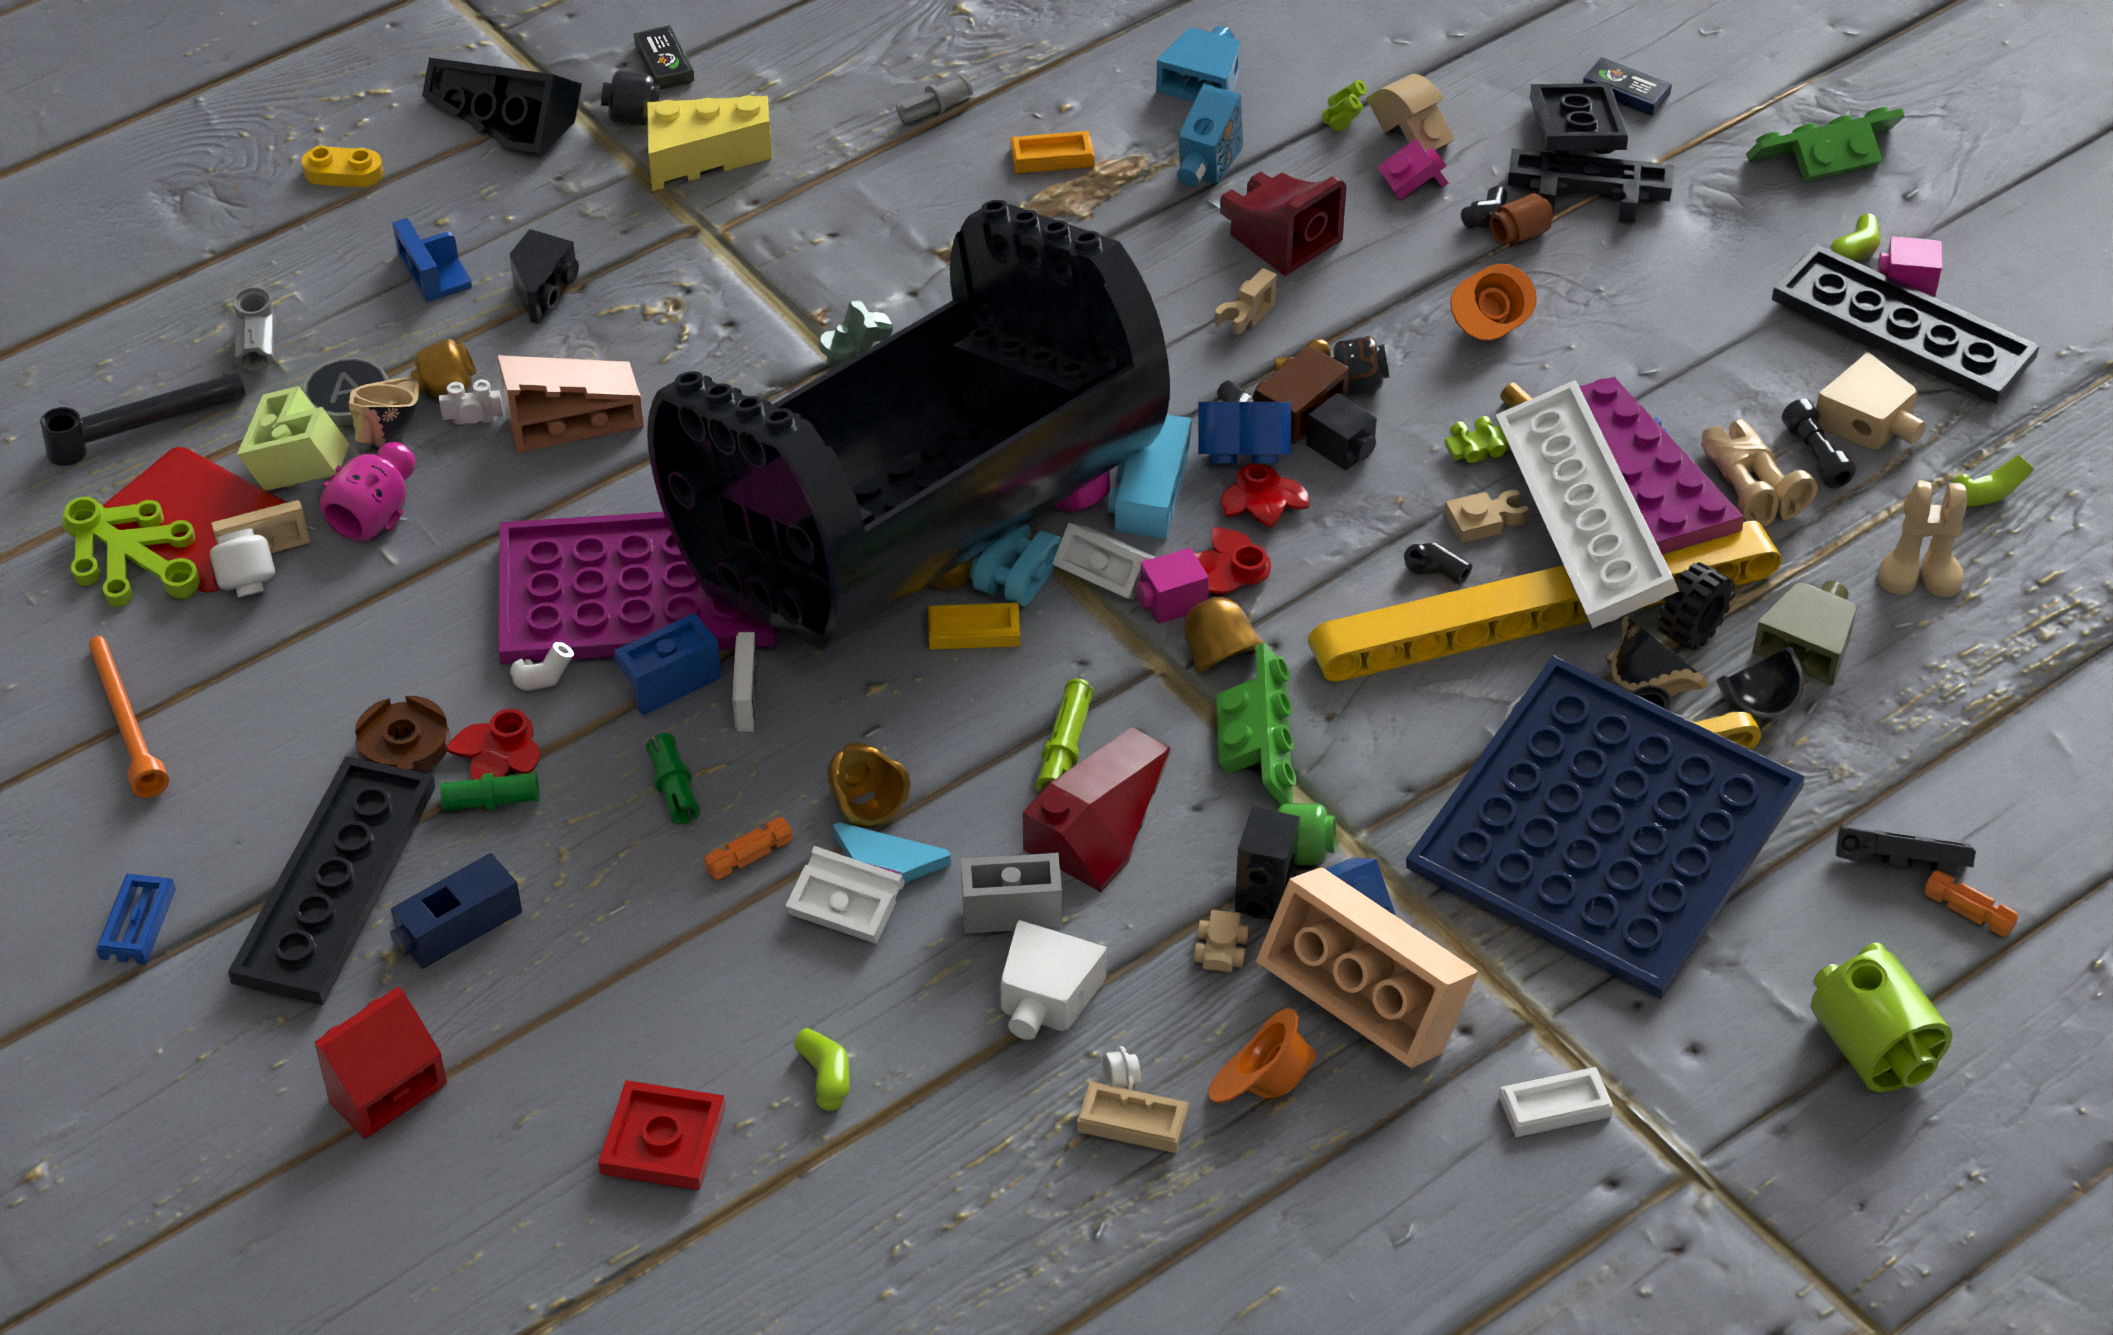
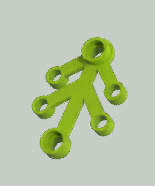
(88, 519)

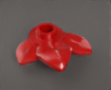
(1263, 494)
(1233, 561)
(498, 745)

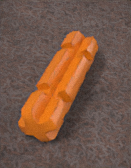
(748, 848)
(1971, 903)

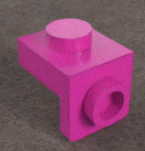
(1412, 168)

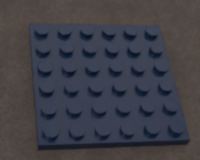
(1606, 825)

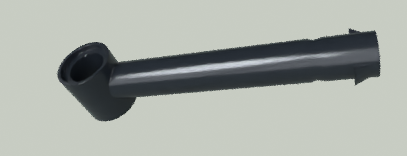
(67, 433)

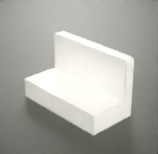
(1101, 559)

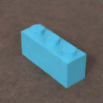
(1152, 482)

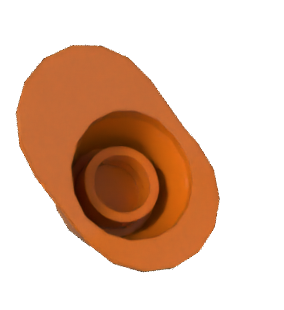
(1493, 301)
(1268, 1063)

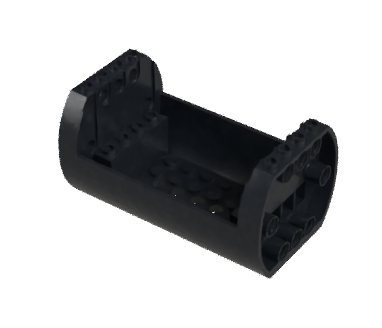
(923, 441)

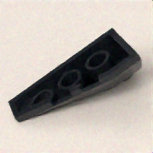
(510, 105)

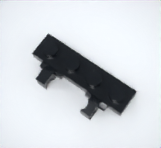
(1620, 179)

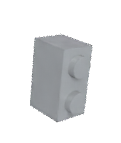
(1011, 889)

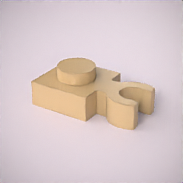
(1480, 517)

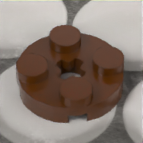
(419, 717)

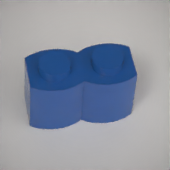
(1244, 429)

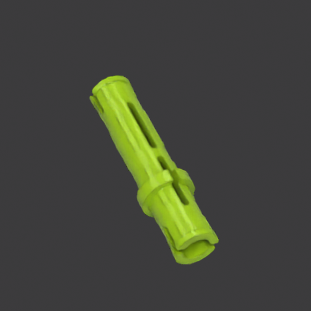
(1062, 750)

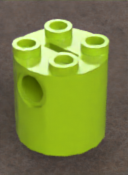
(1880, 1020)

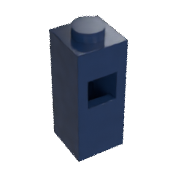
(455, 911)

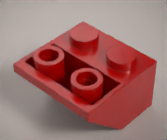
(379, 1063)

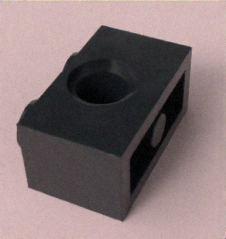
(1265, 861)

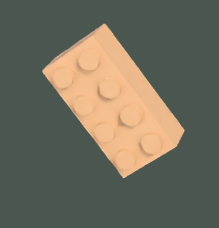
(1366, 966)

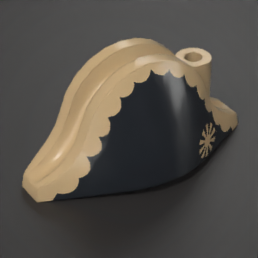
(383, 409)
(1646, 661)

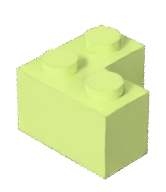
(291, 441)

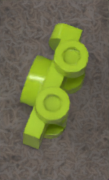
(1344, 106)
(1476, 444)

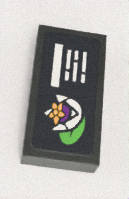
(664, 57)

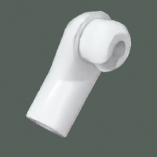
(545, 674)

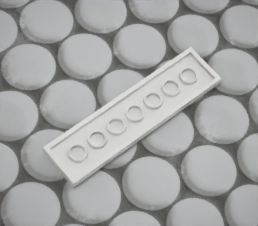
(1586, 505)

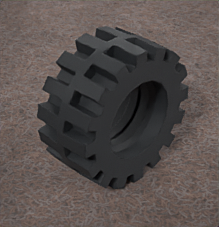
(1697, 607)

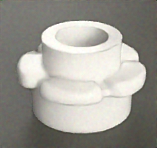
(1121, 1069)

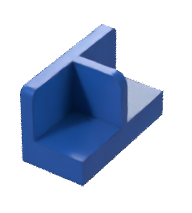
(431, 261)
(670, 662)

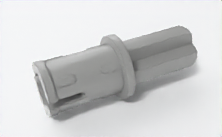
(935, 99)

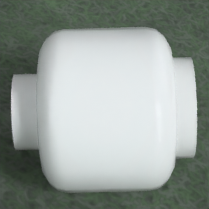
(242, 562)

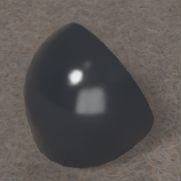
(1766, 687)

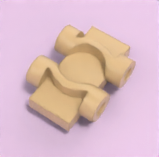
(1221, 938)

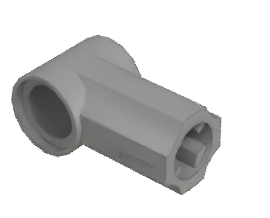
(254, 329)

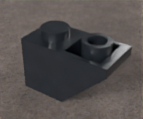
(542, 271)

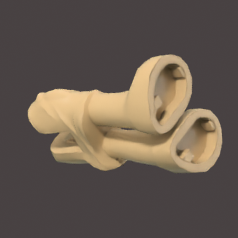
(1748, 454)
(1939, 569)

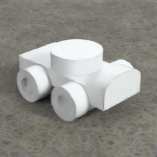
(471, 407)

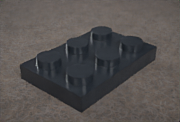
(1578, 117)

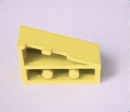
(706, 135)

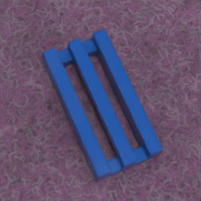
(127, 948)

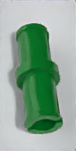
(672, 778)
(490, 791)

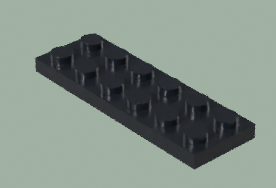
(1905, 323)
(332, 881)

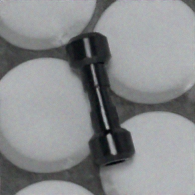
(1834, 466)

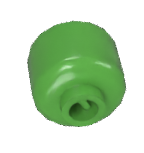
(1316, 832)

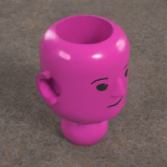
(368, 492)

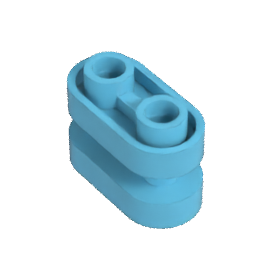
(1016, 563)

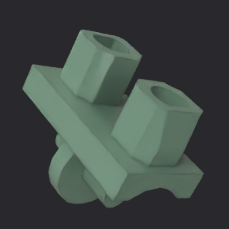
(855, 334)

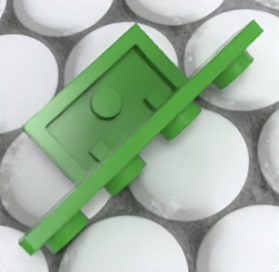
(1831, 149)
(1256, 725)

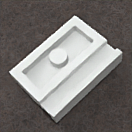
(845, 895)

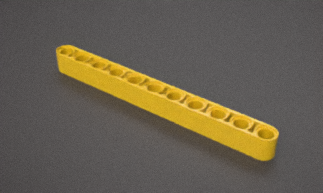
(1504, 610)

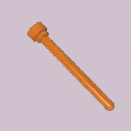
(145, 773)

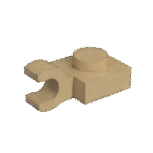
(1253, 302)

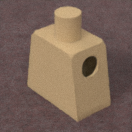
(1870, 405)

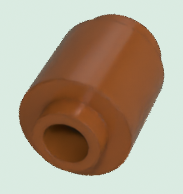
(1521, 219)

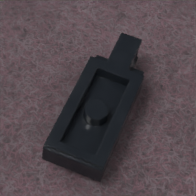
(1901, 849)

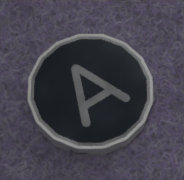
(333, 381)

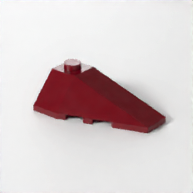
(1097, 808)

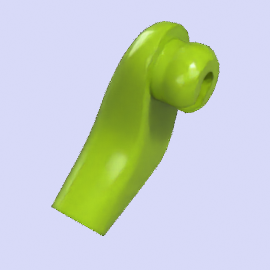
(1862, 242)
(1997, 484)
(831, 1067)

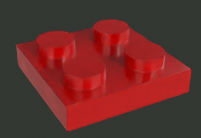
(662, 1135)

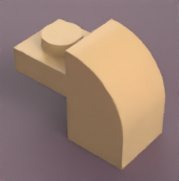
(1414, 108)

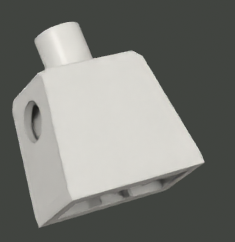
(1049, 979)

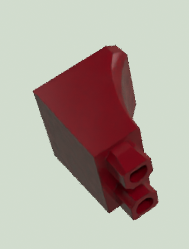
(1286, 218)

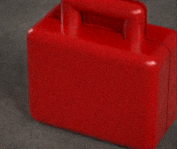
(195, 492)

